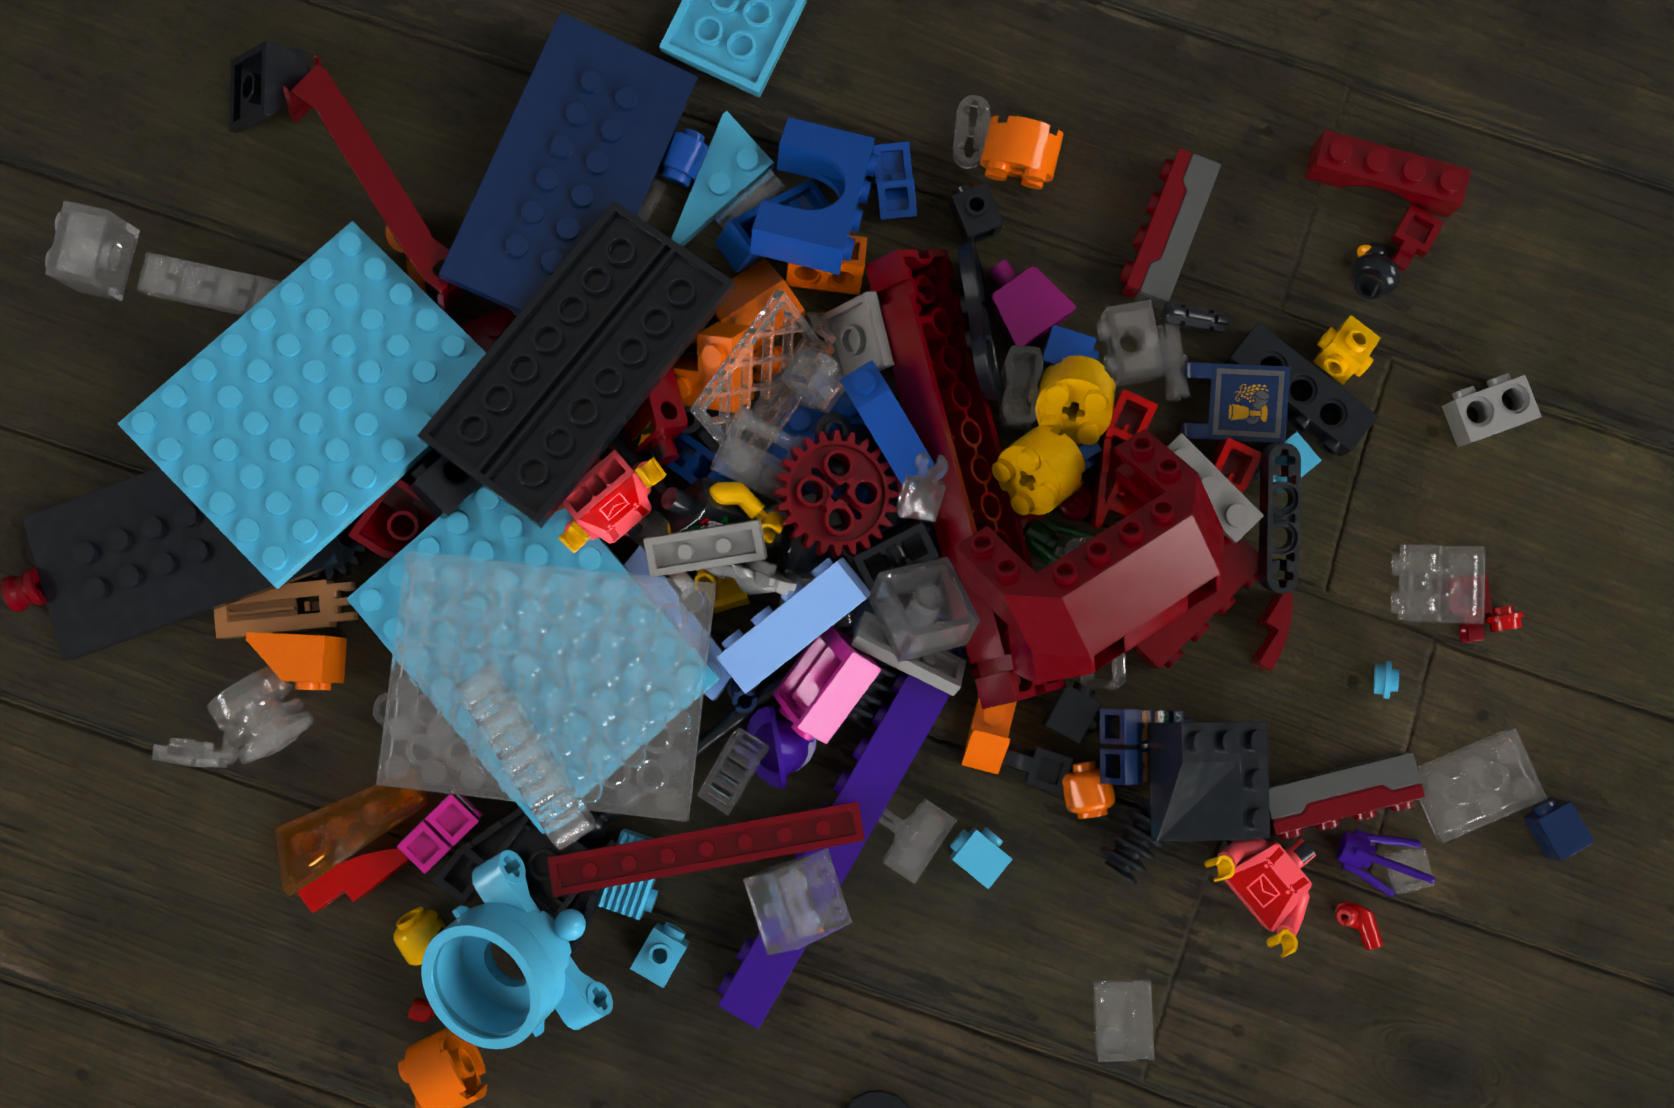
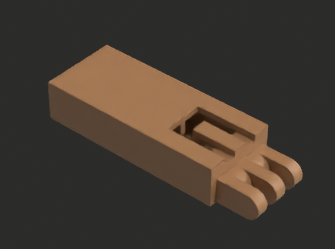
(278, 610)

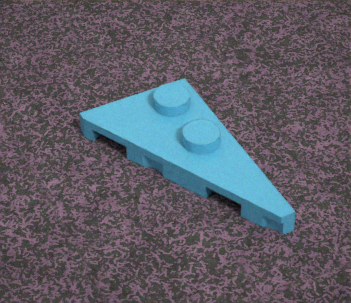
(729, 166)

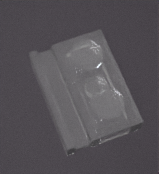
(1123, 1020)

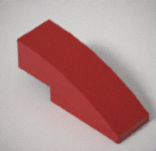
(354, 876)

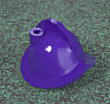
(787, 749)

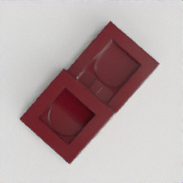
(1277, 621)

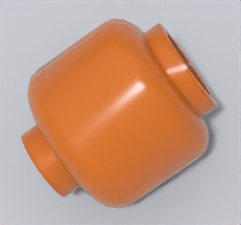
(1085, 792)

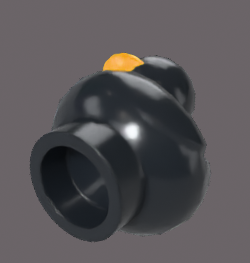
(1374, 271)

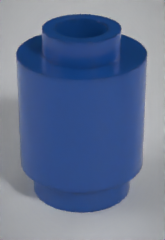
(684, 157)

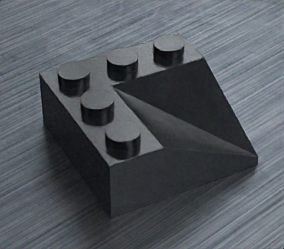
(1209, 780)

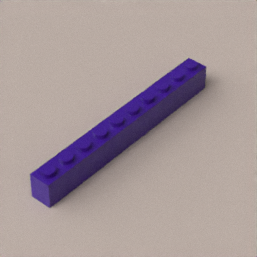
(871, 784)

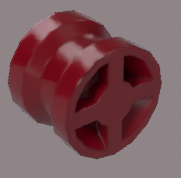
(22, 590)

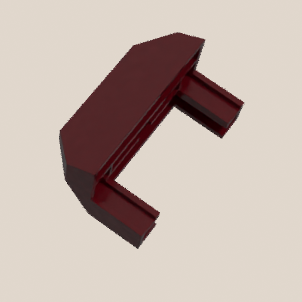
(1115, 584)

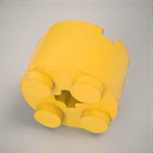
(1076, 399)
(1039, 471)

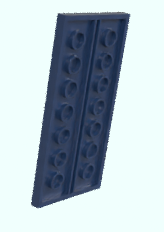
(576, 143)

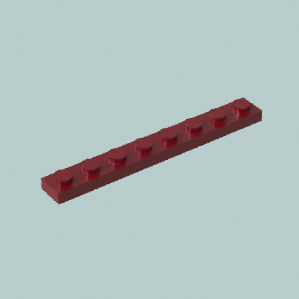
(705, 849)

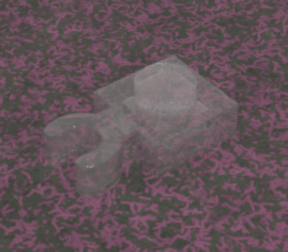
(923, 494)

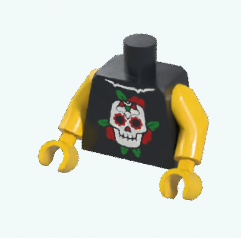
(713, 504)

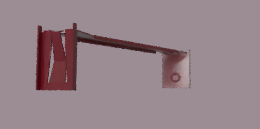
(374, 174)

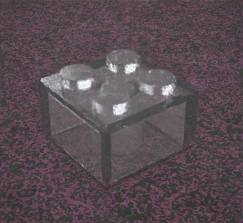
(91, 250)
(923, 609)

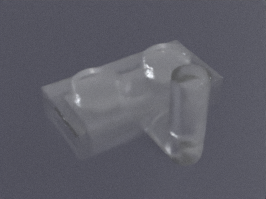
(197, 753)

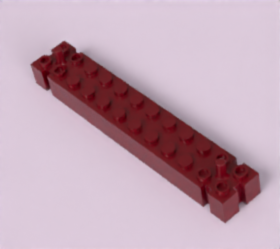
(953, 420)

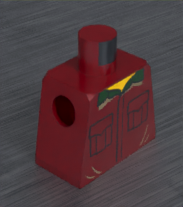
(658, 422)

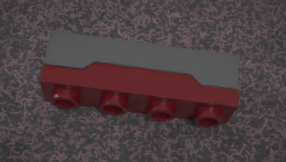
(1170, 228)
(1344, 792)

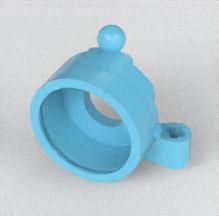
(473, 992)

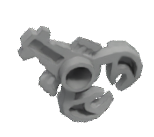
(756, 577)

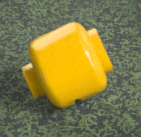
(415, 933)

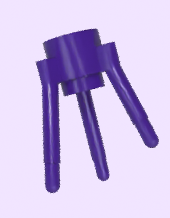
(1356, 851)

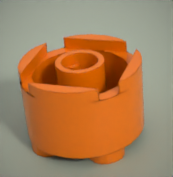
(1021, 151)
(443, 1071)

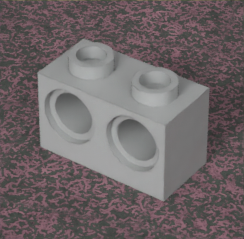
(1492, 414)

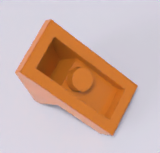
(988, 737)

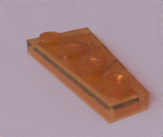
(337, 831)

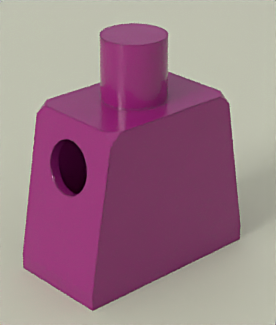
(1026, 304)

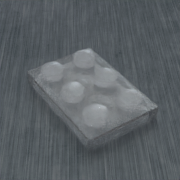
(1478, 785)

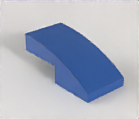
(895, 181)

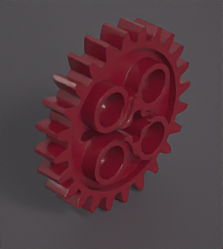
(812, 518)

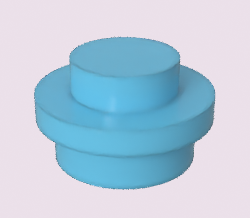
(1385, 679)

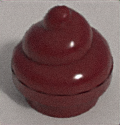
(1078, 505)

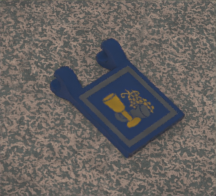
(1244, 402)

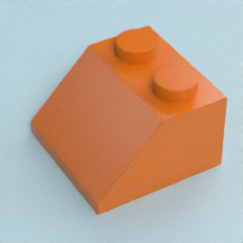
(752, 293)
(304, 659)

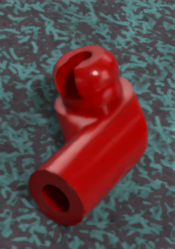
(1361, 919)

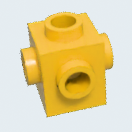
(1346, 350)

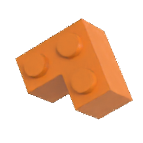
(713, 348)

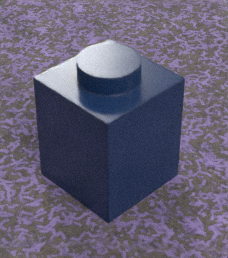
(1558, 828)

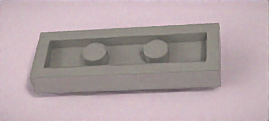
(1231, 506)
(705, 548)
(938, 669)

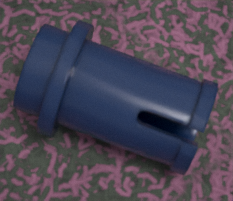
(743, 702)

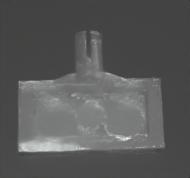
(916, 838)

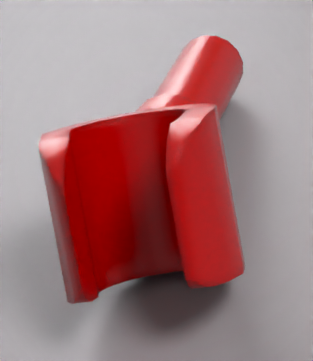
(421, 1011)

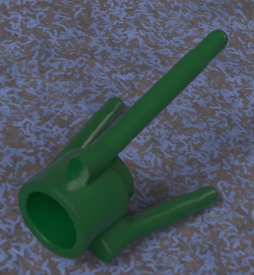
(1042, 539)

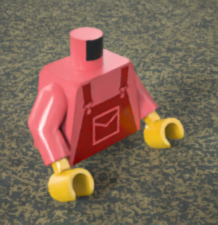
(610, 501)
(1269, 884)

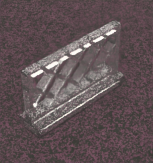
(776, 399)

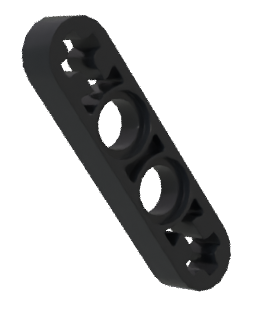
(1286, 517)

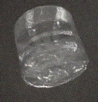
(262, 717)

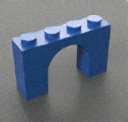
(818, 236)

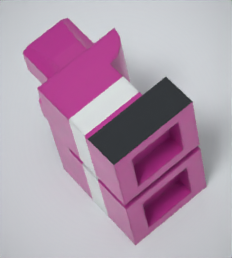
(440, 831)

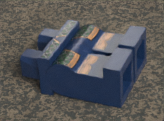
(1133, 730)

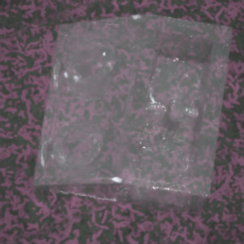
(797, 902)

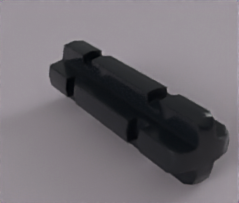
(1194, 317)

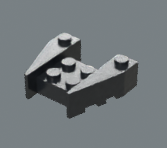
(521, 836)

